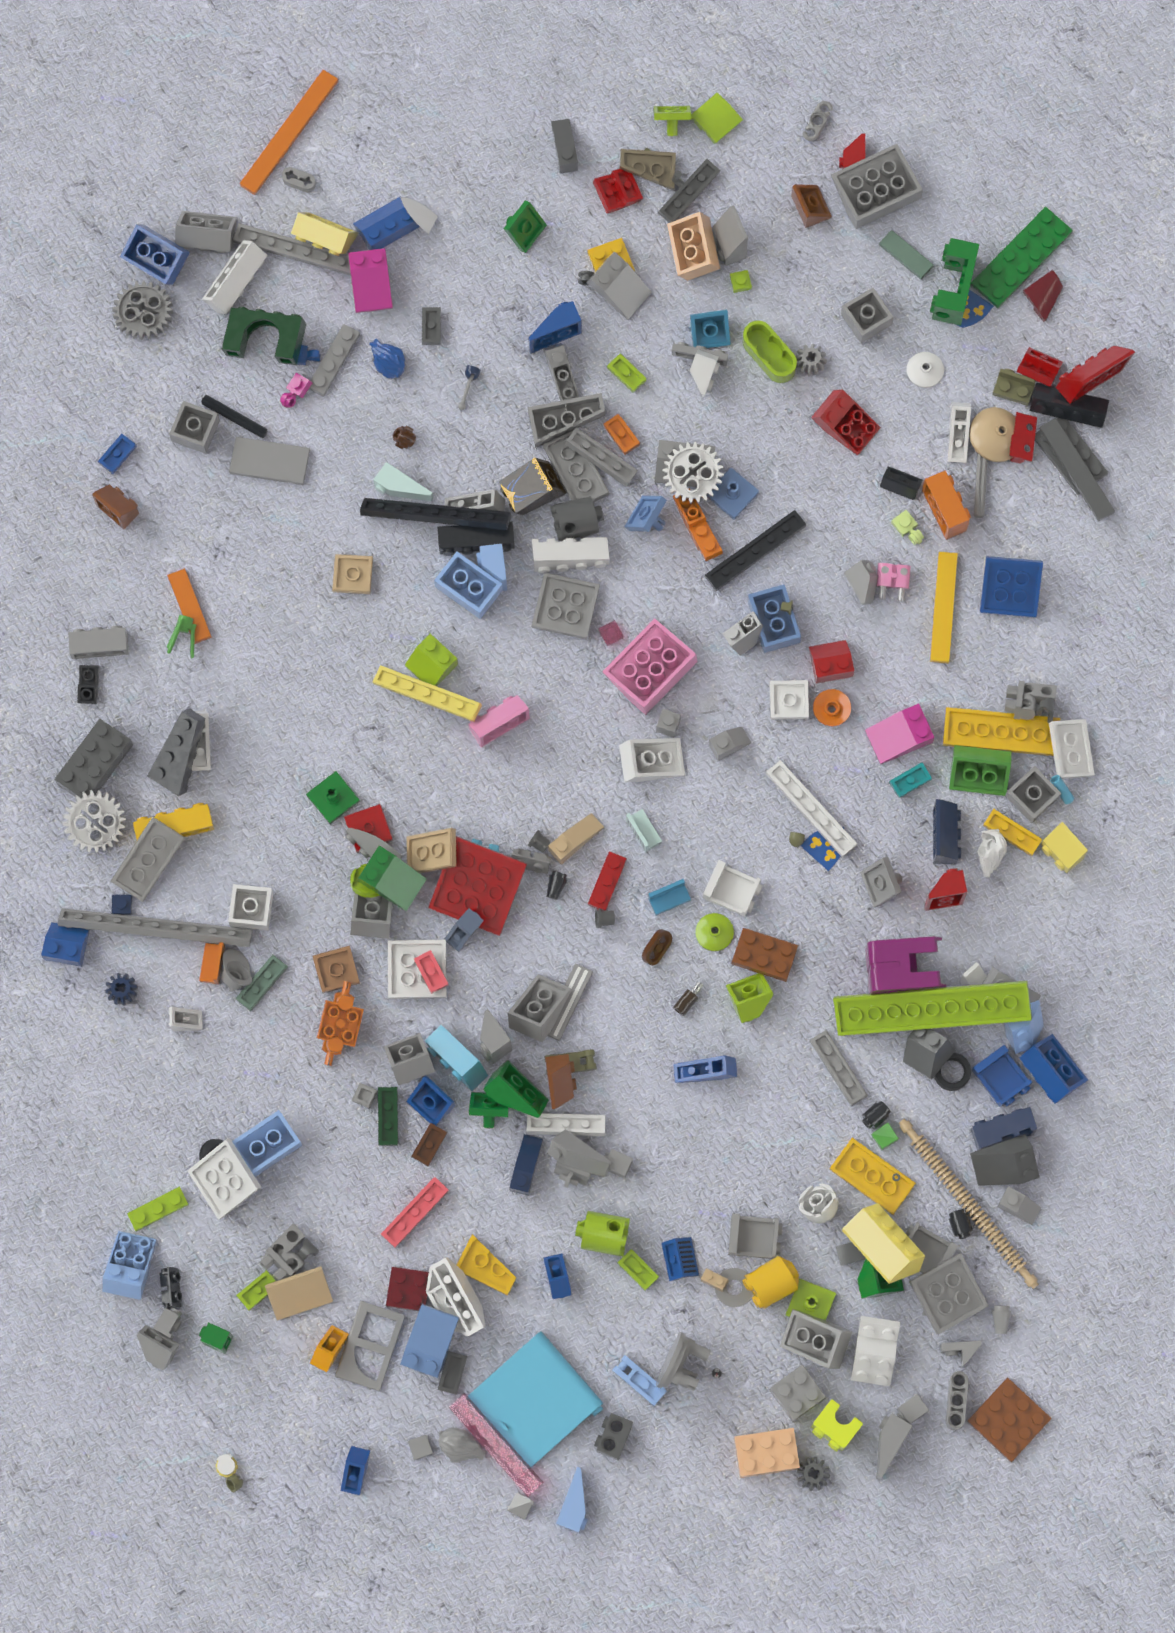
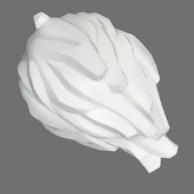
(991, 850)

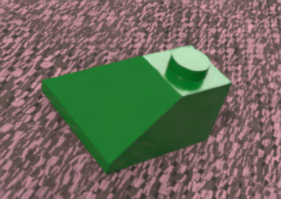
(874, 1285)

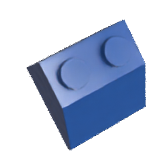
(65, 944)

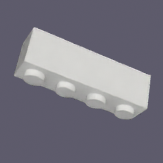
(235, 277)

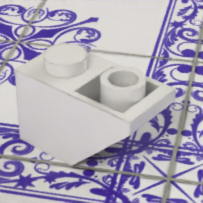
(702, 369)

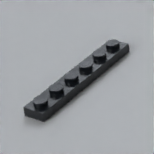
(755, 550)

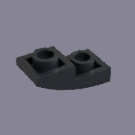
(88, 684)

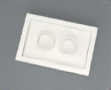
(1071, 748)

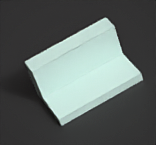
(643, 830)

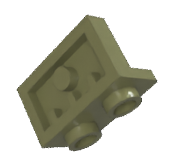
(1014, 386)

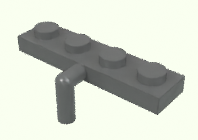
(688, 190)

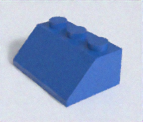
(385, 225)
(1053, 1068)

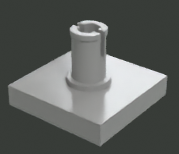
(881, 881)

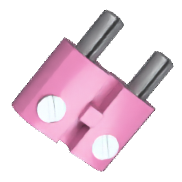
(893, 576)

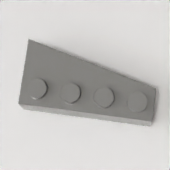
(560, 417)

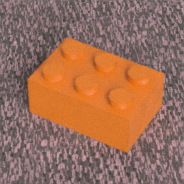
(946, 504)

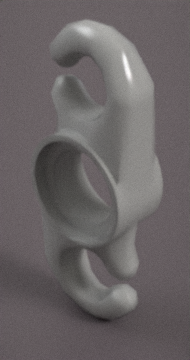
(817, 113)

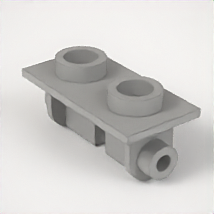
(538, 863)

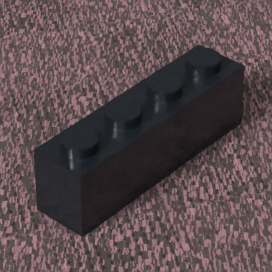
(1085, 410)
(468, 539)

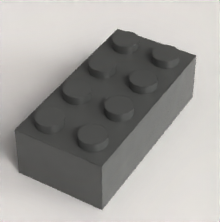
(94, 760)

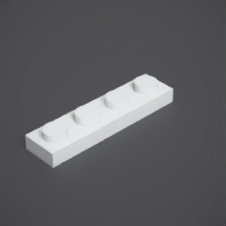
(575, 1123)

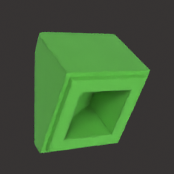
(884, 1136)

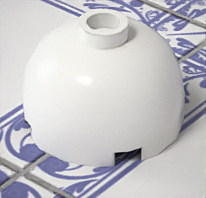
(818, 1203)

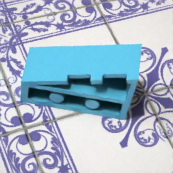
(456, 1058)

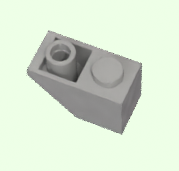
(744, 633)

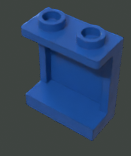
(1002, 1077)

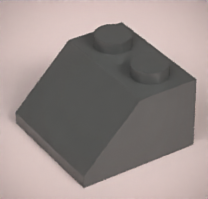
(927, 1051)

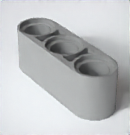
(961, 1391)

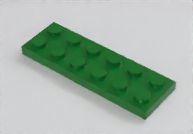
(1021, 257)

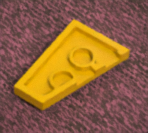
(484, 1267)

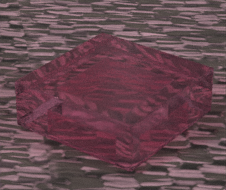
(610, 633)

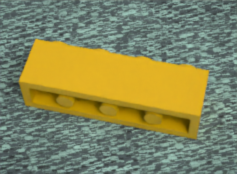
(182, 820)

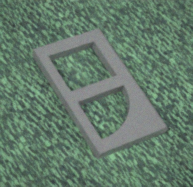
(347, 1366)

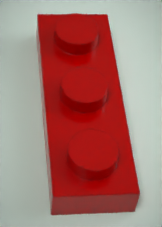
(607, 881)

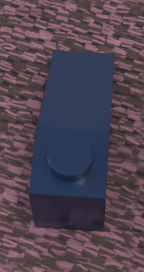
(525, 1165)

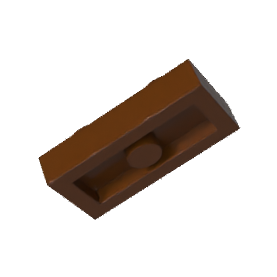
(429, 1144)

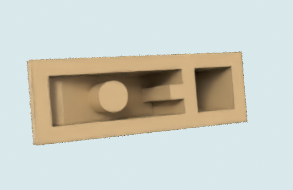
(574, 838)

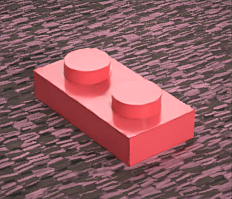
(431, 971)

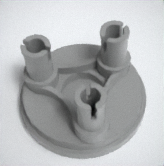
(672, 1368)

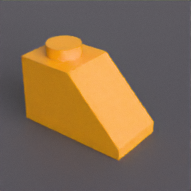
(329, 1348)

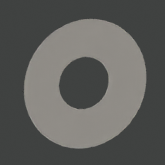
(734, 1300)

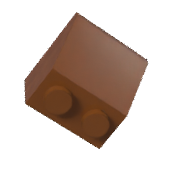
(115, 505)
(560, 1080)

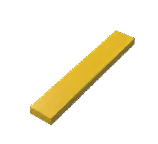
(943, 607)

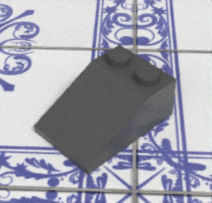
(1005, 1163)

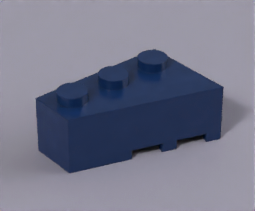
(1003, 1128)

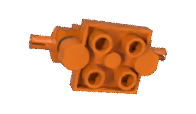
(339, 1023)

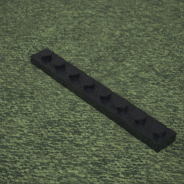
(435, 513)

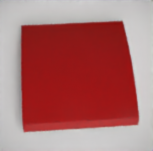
(617, 190)
(1039, 366)

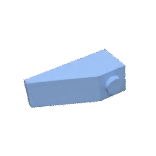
(573, 1510)

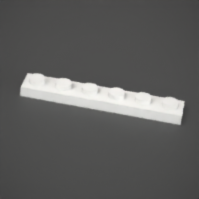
(811, 808)

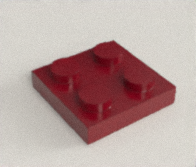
(407, 1289)

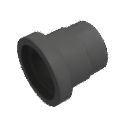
(539, 841)
(604, 918)

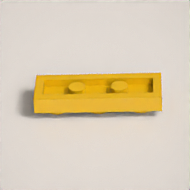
(1013, 832)

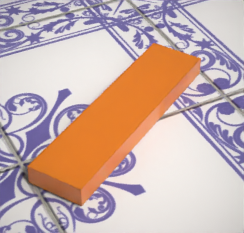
(188, 603)

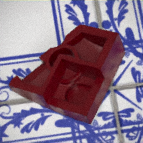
(1044, 294)

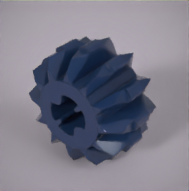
(113, 988)

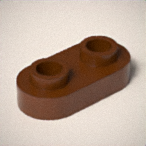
(657, 947)

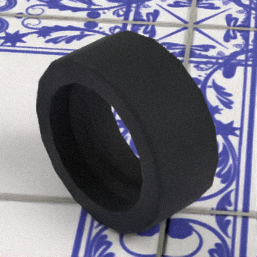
(960, 1084)

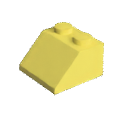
(1064, 848)

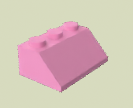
(499, 720)

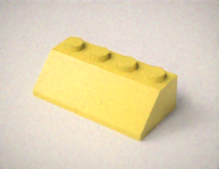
(884, 1244)

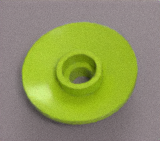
(712, 941)

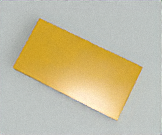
(872, 1176)

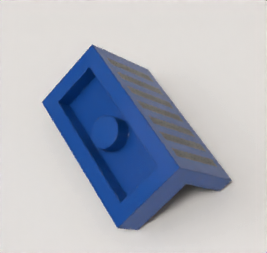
(680, 1258)

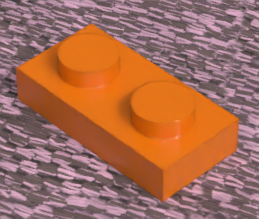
(621, 434)

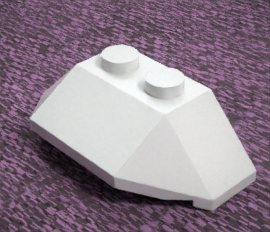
(453, 1294)

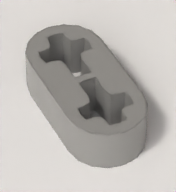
(298, 182)

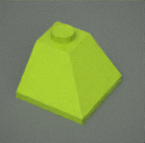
(750, 996)

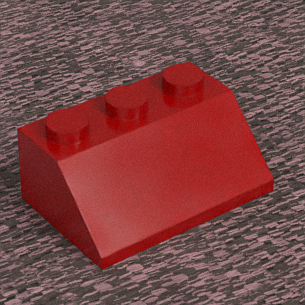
(948, 891)

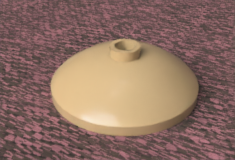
(986, 436)

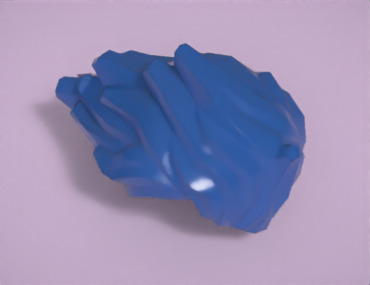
(388, 359)

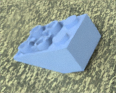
(129, 1265)

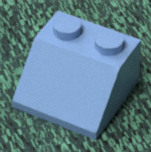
(492, 561)
(1024, 1034)

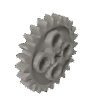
(148, 295)

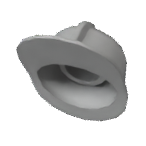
(236, 970)

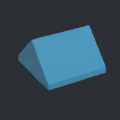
(710, 329)

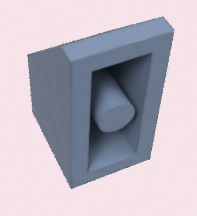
(463, 929)

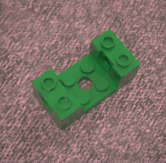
(959, 257)

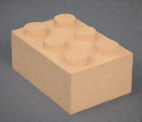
(693, 246)
(766, 1452)

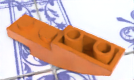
(698, 528)

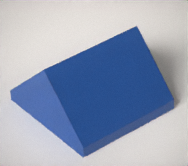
(430, 1101)

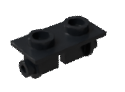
(171, 1279)

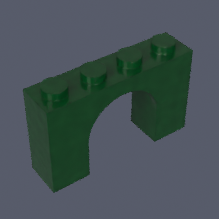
(244, 322)

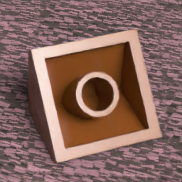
(810, 204)

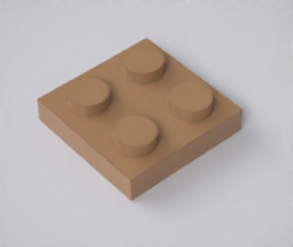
(335, 968)

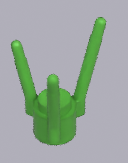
(183, 625)

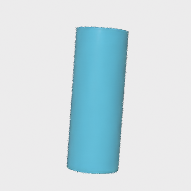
(1066, 795)

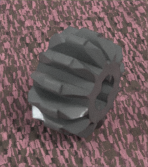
(810, 1480)

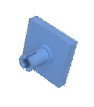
(733, 493)
(646, 514)

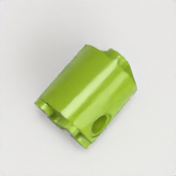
(603, 1233)

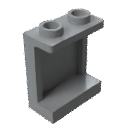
(754, 1236)
(933, 1247)

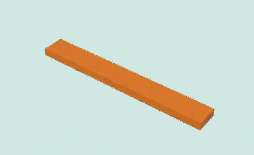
(288, 132)

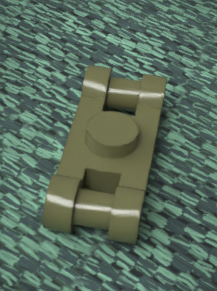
(576, 1056)

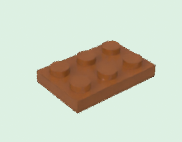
(764, 954)

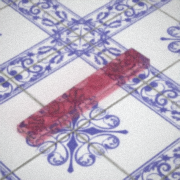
(496, 1445)

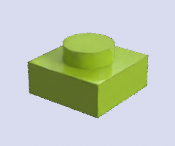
(740, 281)

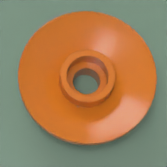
(835, 699)

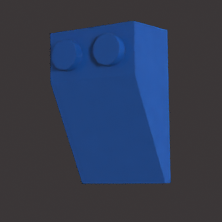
(560, 325)

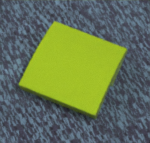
(716, 117)

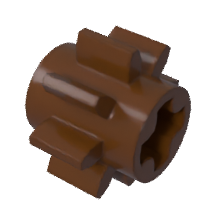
(404, 437)

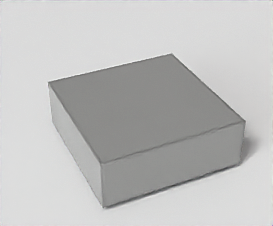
(364, 1095)
(420, 1447)

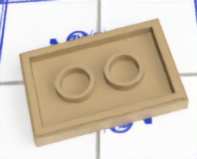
(432, 850)
(299, 1293)

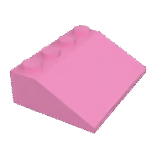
(650, 666)

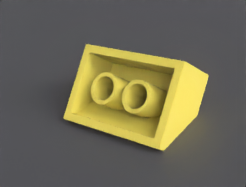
(323, 233)

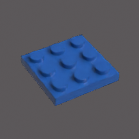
(1011, 586)

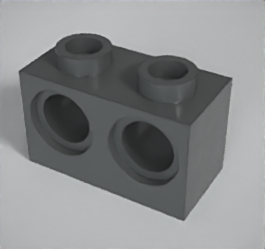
(618, 1438)

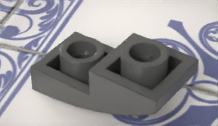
(849, 1254)

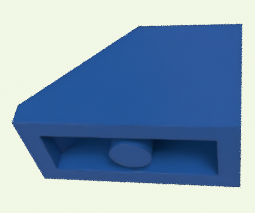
(557, 1276)
(355, 1470)

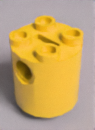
(772, 1282)

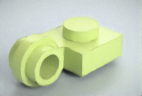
(905, 524)

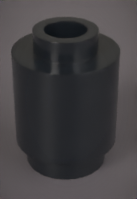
(876, 1115)
(960, 1224)

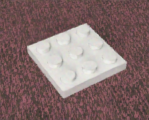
(403, 974)
(224, 1178)

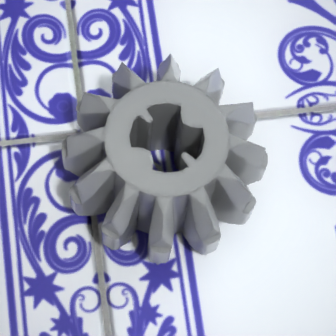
(816, 354)

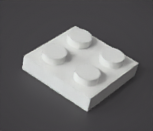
(789, 700)

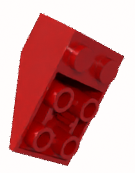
(846, 421)

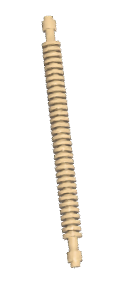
(906, 1127)

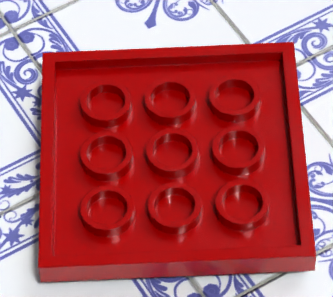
(480, 881)

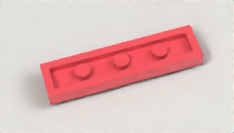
(414, 1212)

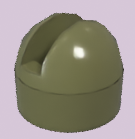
(796, 839)
(234, 1483)

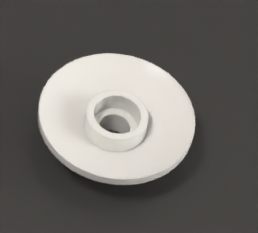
(922, 377)

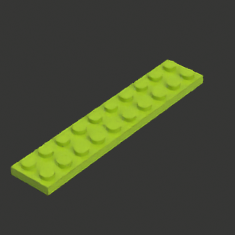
(933, 1008)

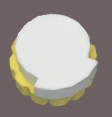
(226, 1465)

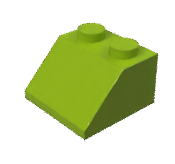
(431, 661)

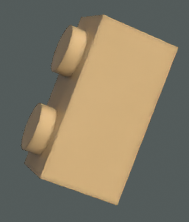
(714, 1280)

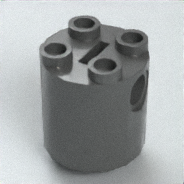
(576, 518)

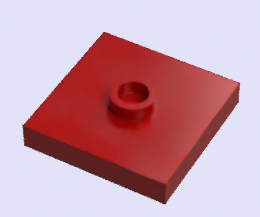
(370, 821)

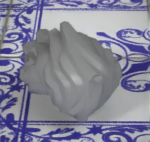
(459, 1445)

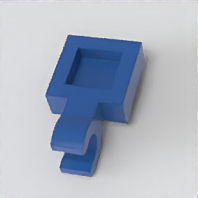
(311, 355)

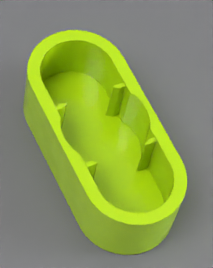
(769, 351)

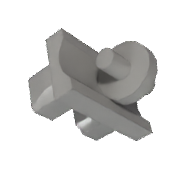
(571, 1175)

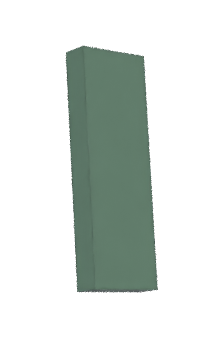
(906, 254)
(261, 982)

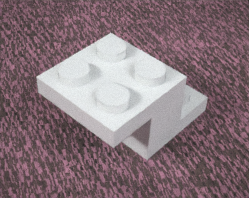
(875, 1351)

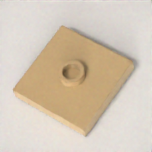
(352, 574)

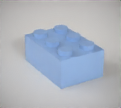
(468, 585)

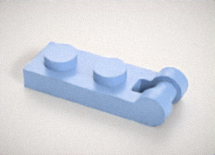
(639, 1381)

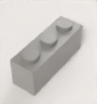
(98, 642)

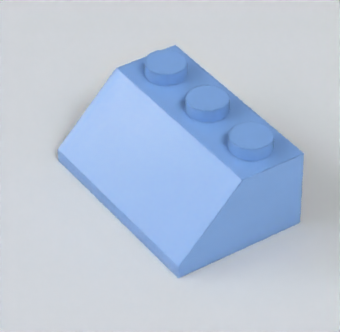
(267, 1143)

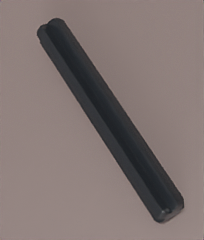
(234, 416)

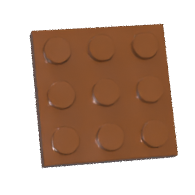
(1009, 1419)

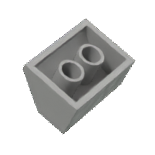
(205, 231)
(665, 448)
(494, 1040)

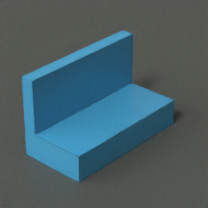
(669, 897)

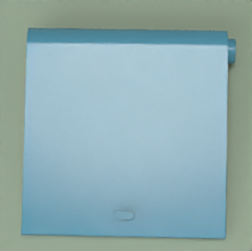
(536, 1399)

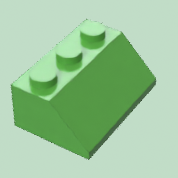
(980, 770)

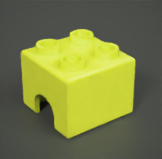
(831, 1430)

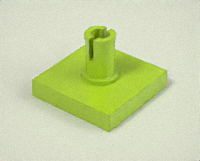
(672, 115)
(811, 1300)

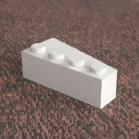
(570, 554)

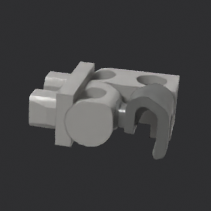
(1030, 700)
(281, 1253)

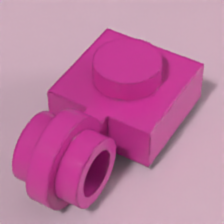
(298, 387)

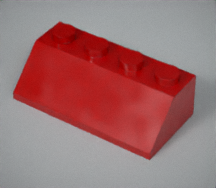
(1094, 372)

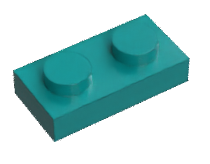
(910, 780)

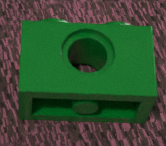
(215, 1337)

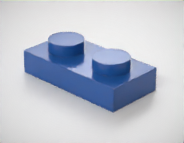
(117, 453)

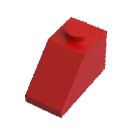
(854, 152)

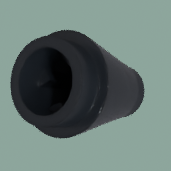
(556, 884)

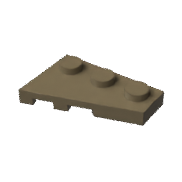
(650, 165)

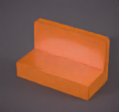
(212, 963)

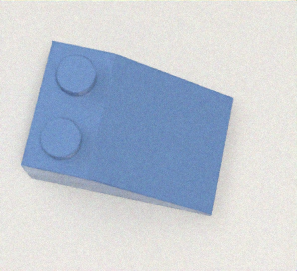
(429, 1341)

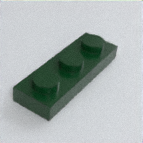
(387, 1116)

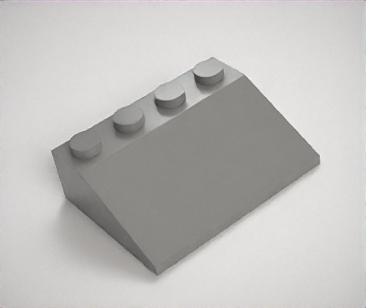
(877, 186)

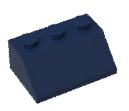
(946, 832)

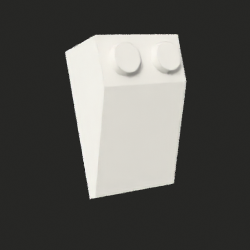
(651, 759)

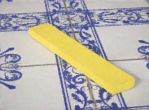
(427, 693)

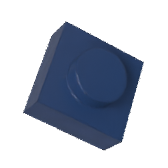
(122, 904)

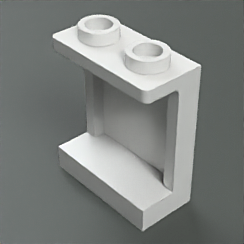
(732, 889)

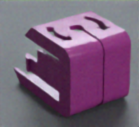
(893, 965)

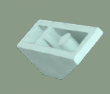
(397, 484)

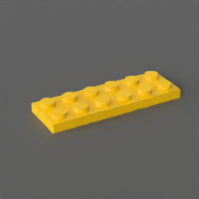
(997, 731)

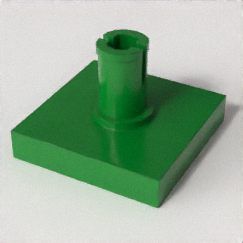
(524, 226)
(332, 797)
(483, 1106)

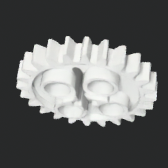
(704, 485)
(105, 808)

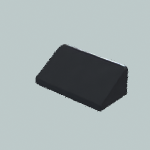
(901, 483)

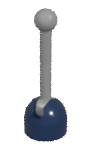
(471, 374)

